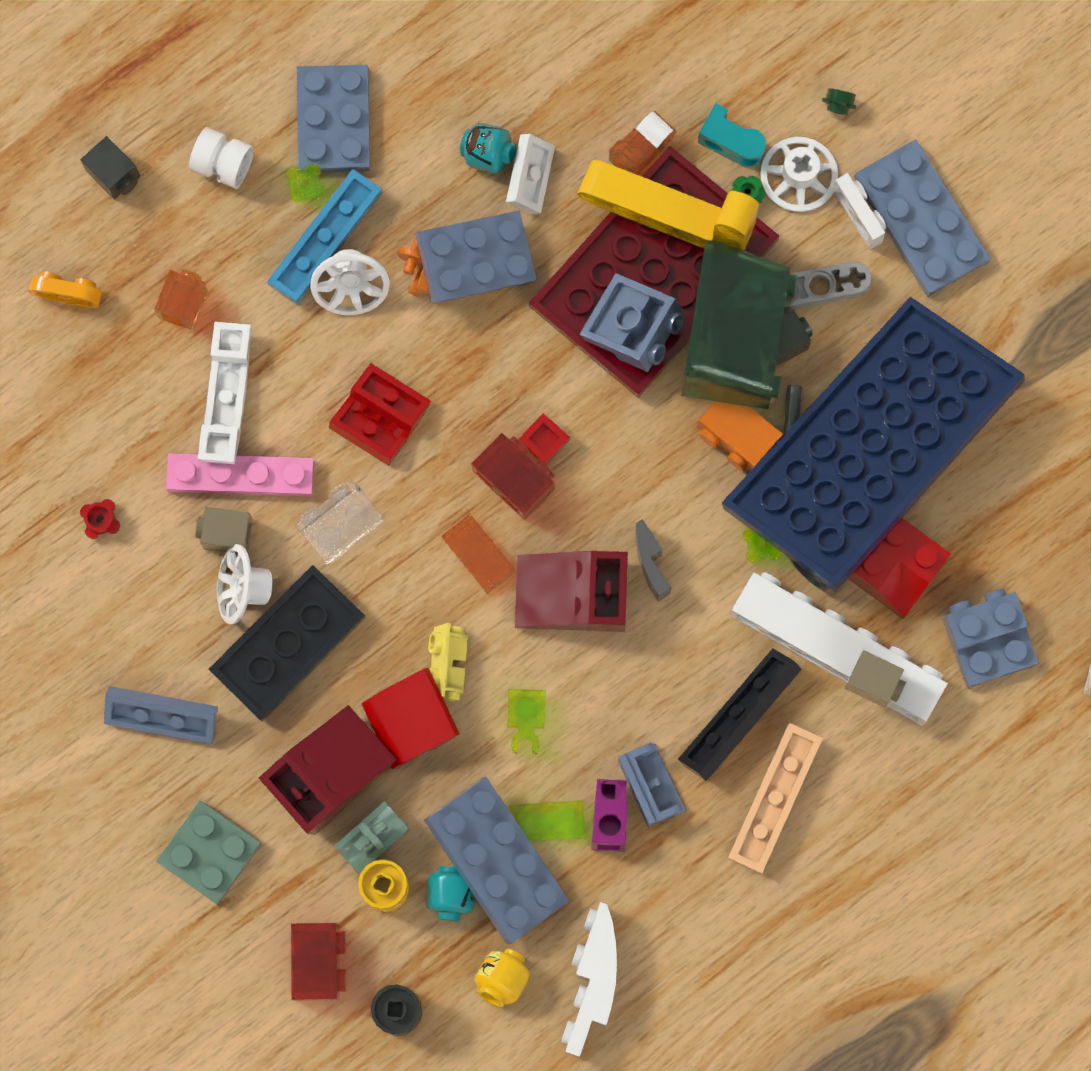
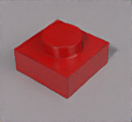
(544, 439)

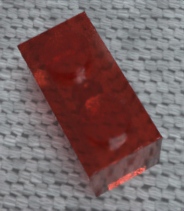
(514, 475)
(316, 962)

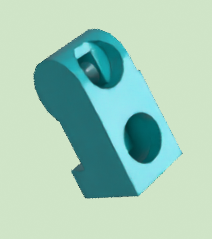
(731, 140)

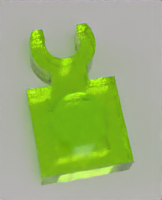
(526, 712)

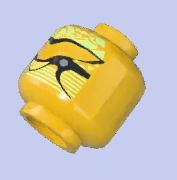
(502, 977)

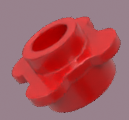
(92, 512)

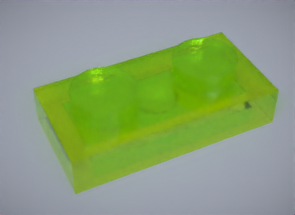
(550, 820)

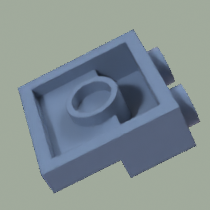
(633, 322)
(990, 637)

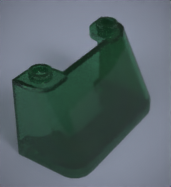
(737, 327)

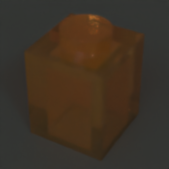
(181, 298)

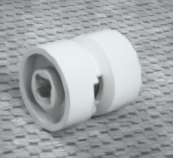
(217, 156)

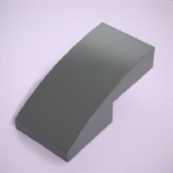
(648, 551)

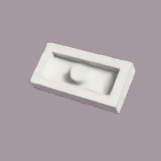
(530, 174)
(852, 198)

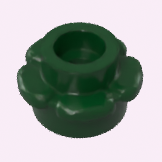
(839, 101)

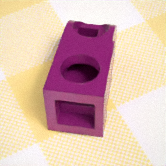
(610, 816)

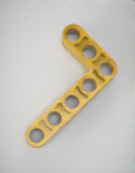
(668, 208)

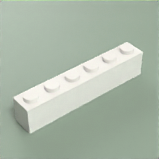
(830, 643)

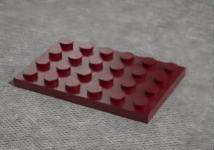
(644, 257)

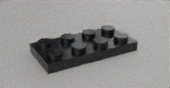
(287, 643)

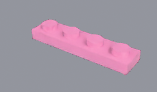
(247, 476)

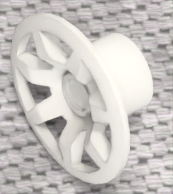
(799, 172)
(349, 277)
(246, 584)

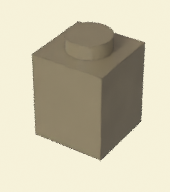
(223, 529)
(876, 679)

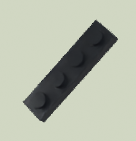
(739, 714)

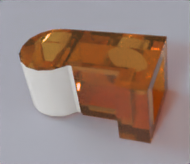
(642, 144)

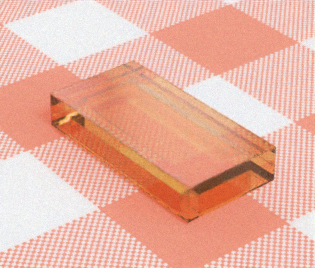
(478, 553)

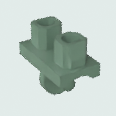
(371, 837)

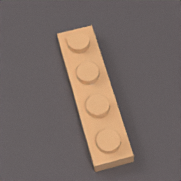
(775, 798)

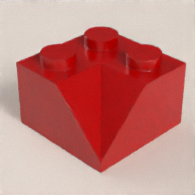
(900, 568)

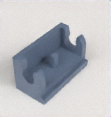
(651, 784)

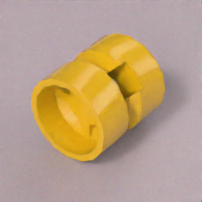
(383, 885)

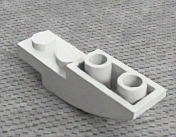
(599, 965)

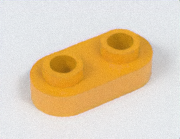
(78, 293)

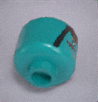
(487, 148)
(449, 894)

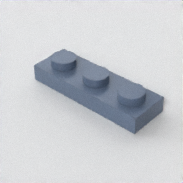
(160, 715)

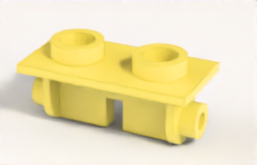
(446, 646)

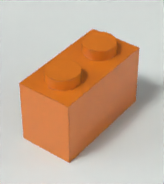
(738, 432)

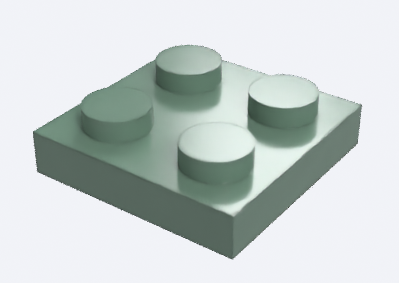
(209, 852)

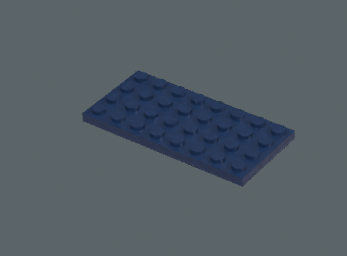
(873, 443)

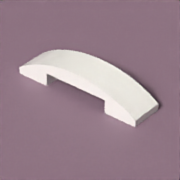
(225, 393)

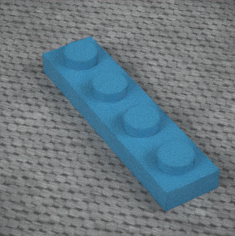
(325, 235)

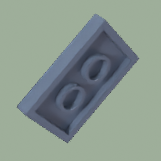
(333, 117)
(475, 257)

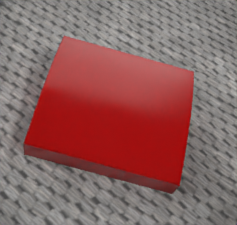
(379, 414)
(411, 717)

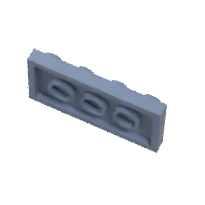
(922, 218)
(496, 860)

